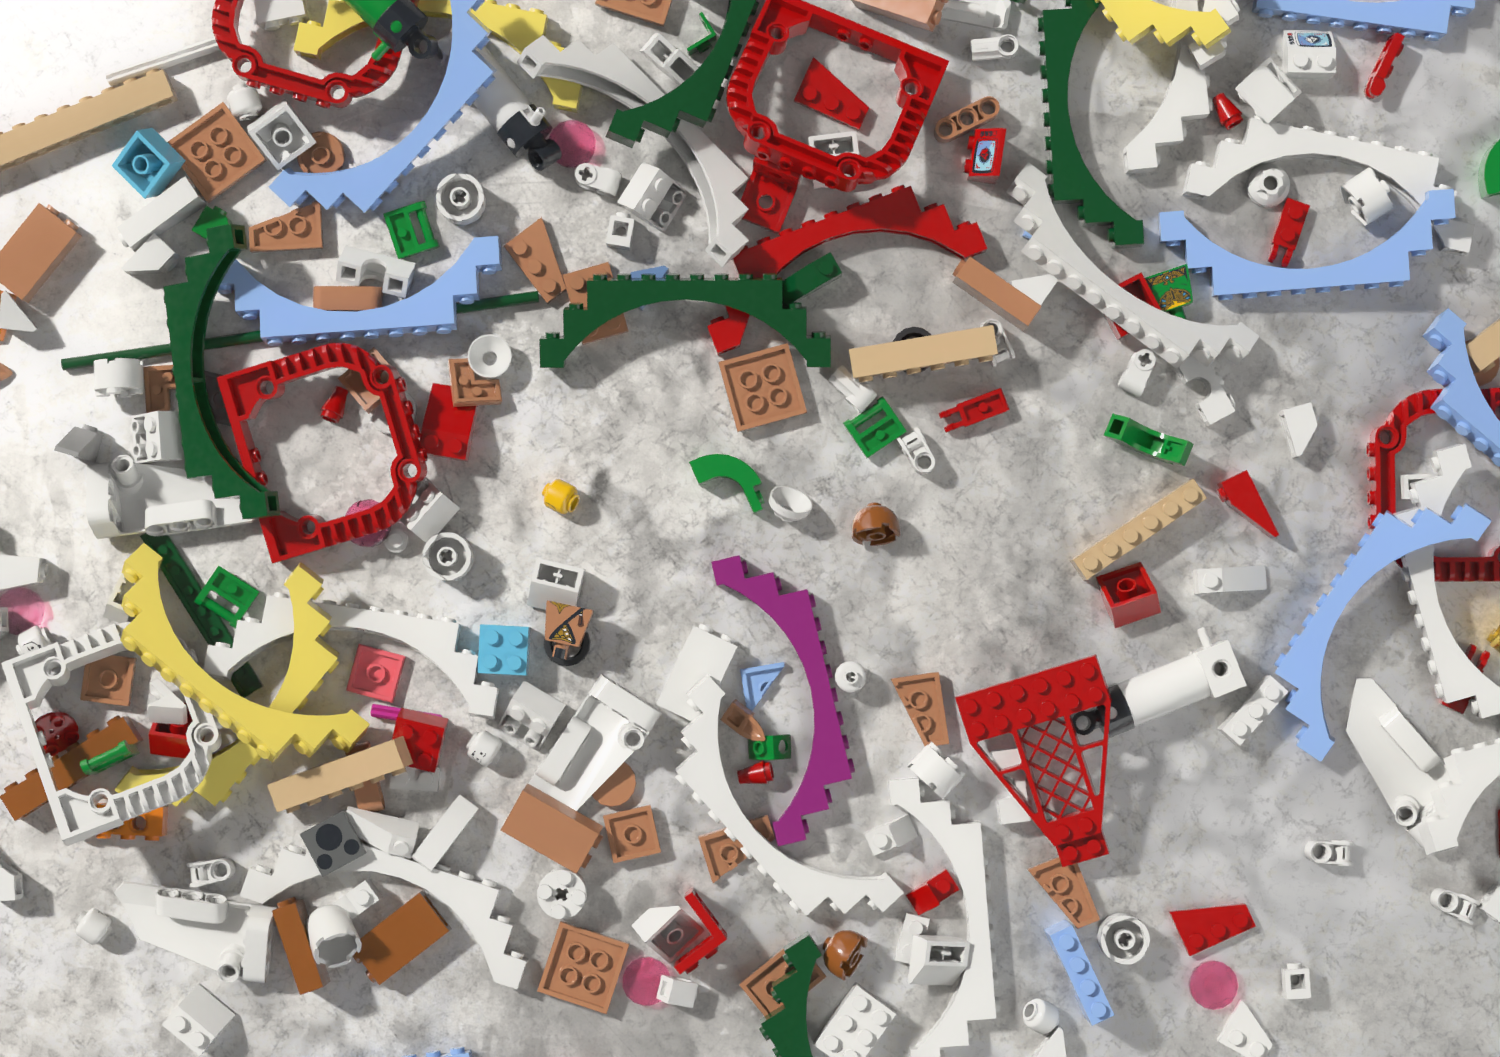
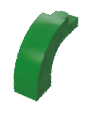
(1490, 172)
(1148, 441)
(726, 466)

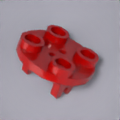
(63, 726)

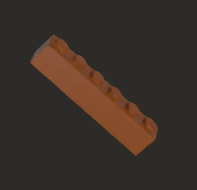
(30, 794)

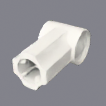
(991, 48)
(857, 394)

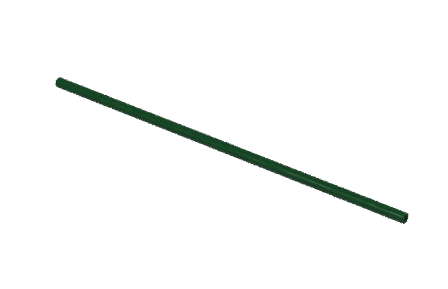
(254, 336)

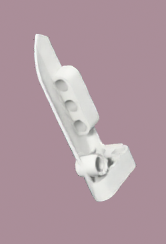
(152, 500)
(594, 743)
(1395, 755)
(203, 928)

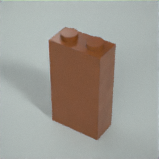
(291, 924)
(401, 938)

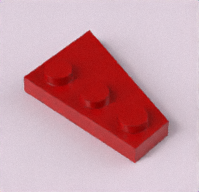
(830, 97)
(1211, 925)

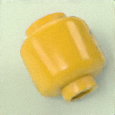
(560, 496)

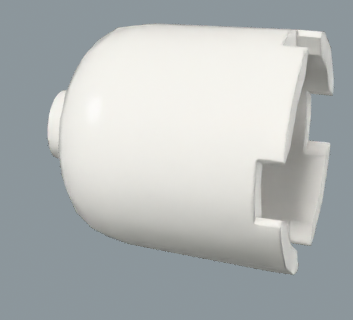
(332, 936)

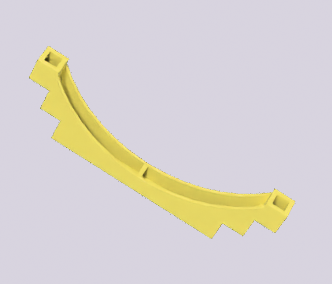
(1140, 17)
(507, 23)
(308, 664)
(256, 725)

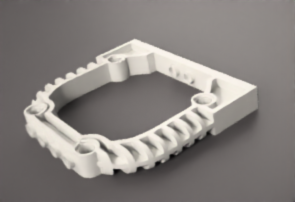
(77, 813)

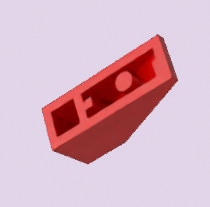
(1244, 499)

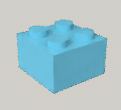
(148, 163)
(504, 650)

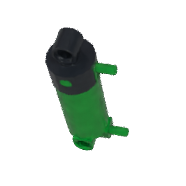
(396, 25)

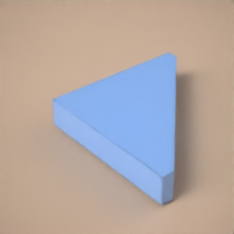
(757, 681)

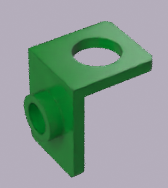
(705, 43)
(769, 748)

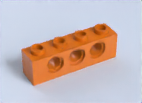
(155, 826)

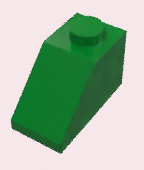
(210, 218)

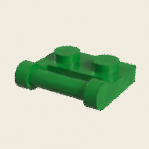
(403, 232)
(880, 433)
(232, 590)
(109, 758)

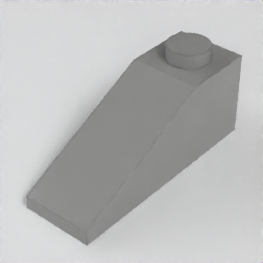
(81, 443)

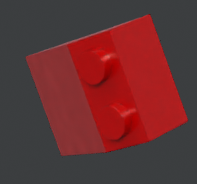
(445, 428)

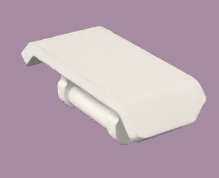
(981, 13)

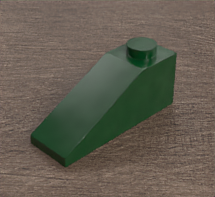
(810, 279)

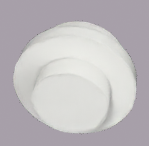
(396, 541)

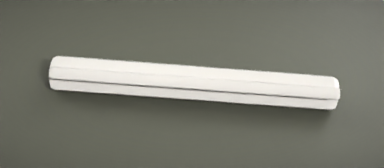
(163, 61)

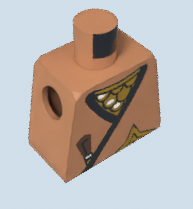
(565, 626)

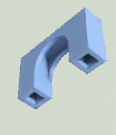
(1080, 972)

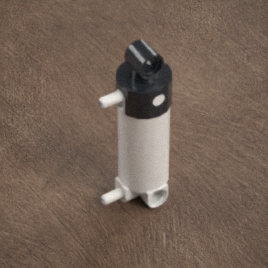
(510, 112)

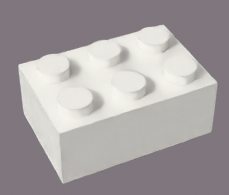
(854, 1025)

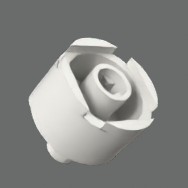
(462, 185)
(1367, 197)
(118, 377)
(434, 558)
(936, 770)
(560, 907)
(1136, 944)

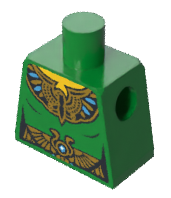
(1172, 290)

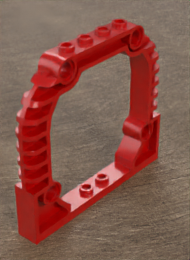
(784, 19)
(280, 81)
(246, 393)
(1382, 483)

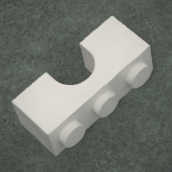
(357, 265)
(1217, 402)
(1253, 711)
(1008, 808)

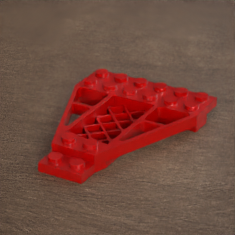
(1032, 701)

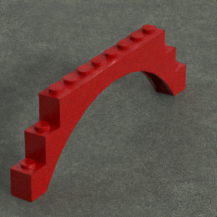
(887, 214)

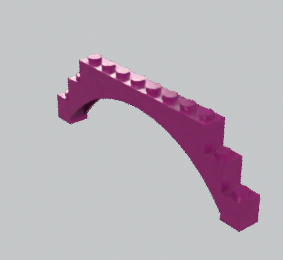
(828, 755)

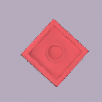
(376, 673)

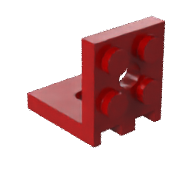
(774, 182)
(708, 946)

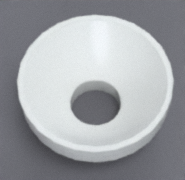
(1259, 194)
(486, 344)
(789, 503)

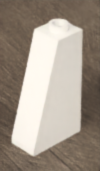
(161, 213)
(21, 571)

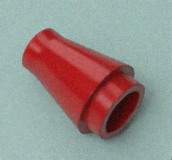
(1227, 112)
(335, 405)
(756, 774)

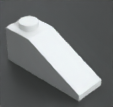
(1229, 579)
(385, 832)

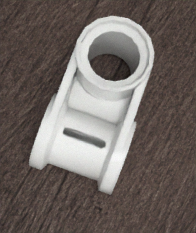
(602, 180)
(1001, 342)
(1136, 376)
(916, 450)
(1333, 852)
(206, 871)
(1458, 905)

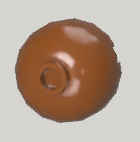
(876, 525)
(843, 952)

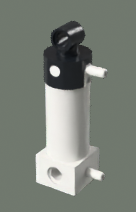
(1167, 688)

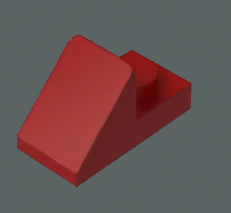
(932, 892)

